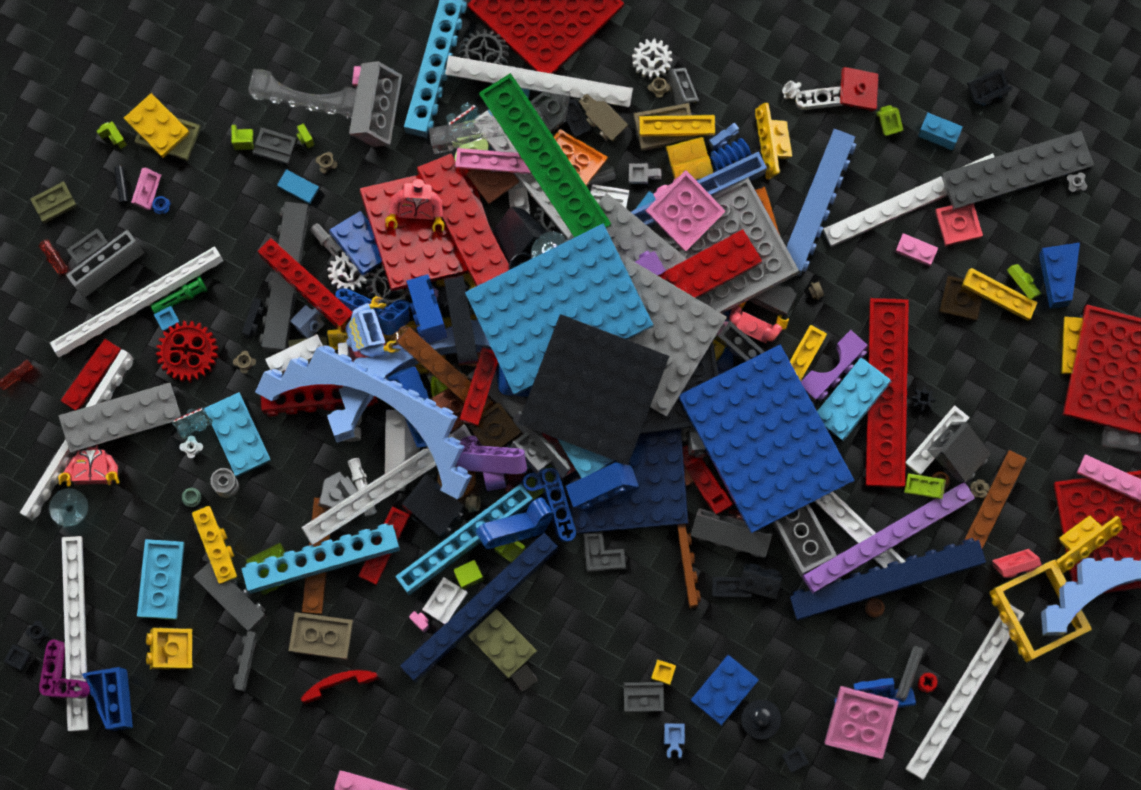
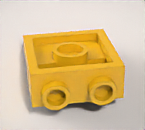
(690, 157)
(169, 648)

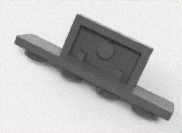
(538, 450)

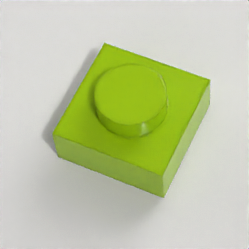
(304, 136)

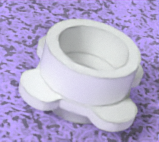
(791, 89)
(186, 447)

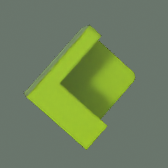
(242, 138)
(511, 550)
(468, 574)

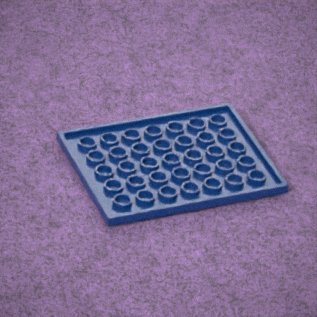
(765, 438)

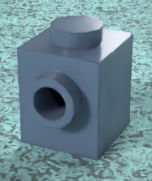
(307, 321)

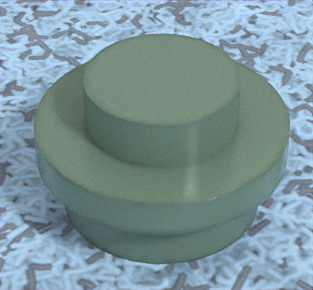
(191, 497)

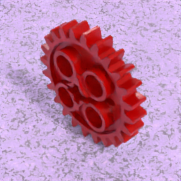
(183, 367)

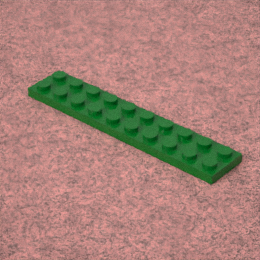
(543, 156)

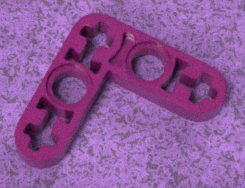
(56, 682)

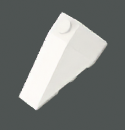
(398, 441)

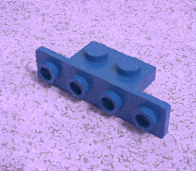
(885, 689)

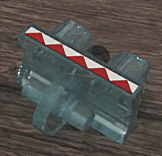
(467, 114)
(192, 421)

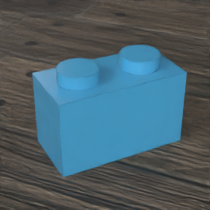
(940, 131)

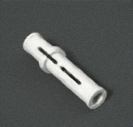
(359, 479)

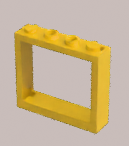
(1009, 618)

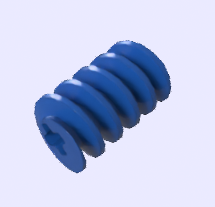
(731, 154)

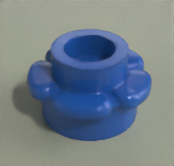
(156, 205)

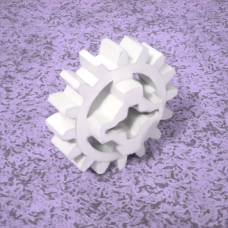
(643, 58)
(341, 274)

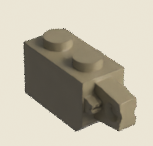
(604, 117)

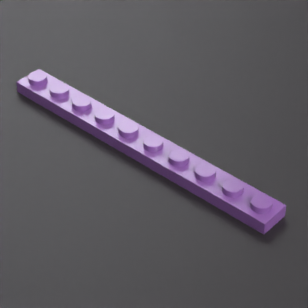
(888, 538)

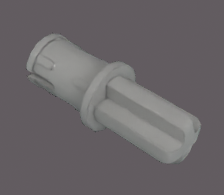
(326, 239)

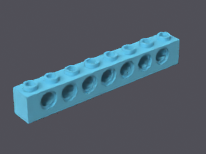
(414, 124)
(461, 541)
(388, 545)

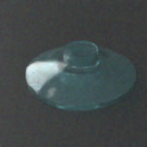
(547, 242)
(64, 499)

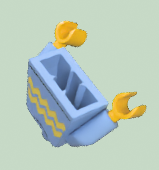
(365, 332)

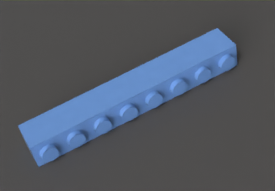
(750, 167)
(818, 198)

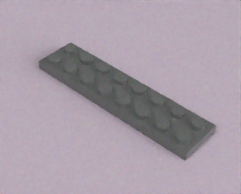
(1017, 170)

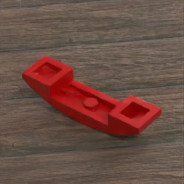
(706, 483)
(314, 692)

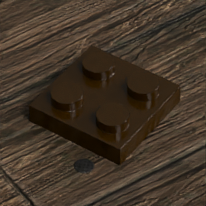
(960, 301)
(495, 427)

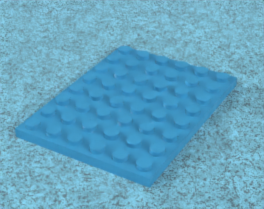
(574, 280)

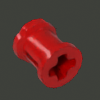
(928, 676)

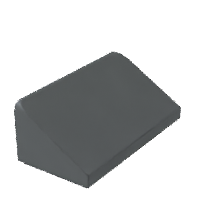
(681, 86)

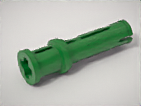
(189, 294)

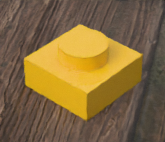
(663, 672)

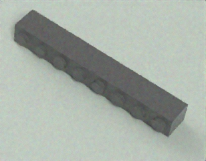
(283, 295)

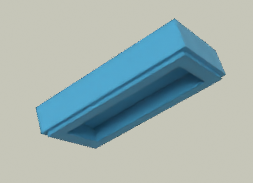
(298, 186)

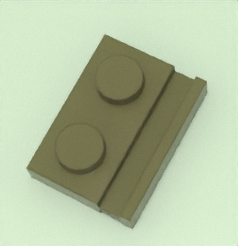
(53, 202)

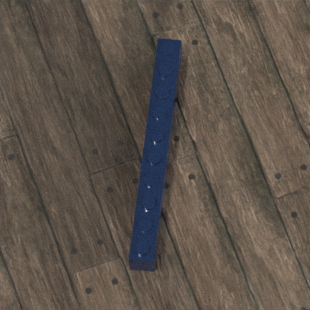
(889, 579)
(479, 607)

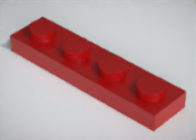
(91, 375)
(479, 387)
(374, 567)

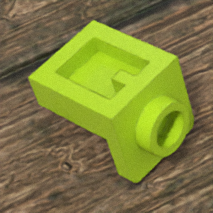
(890, 120)
(110, 130)

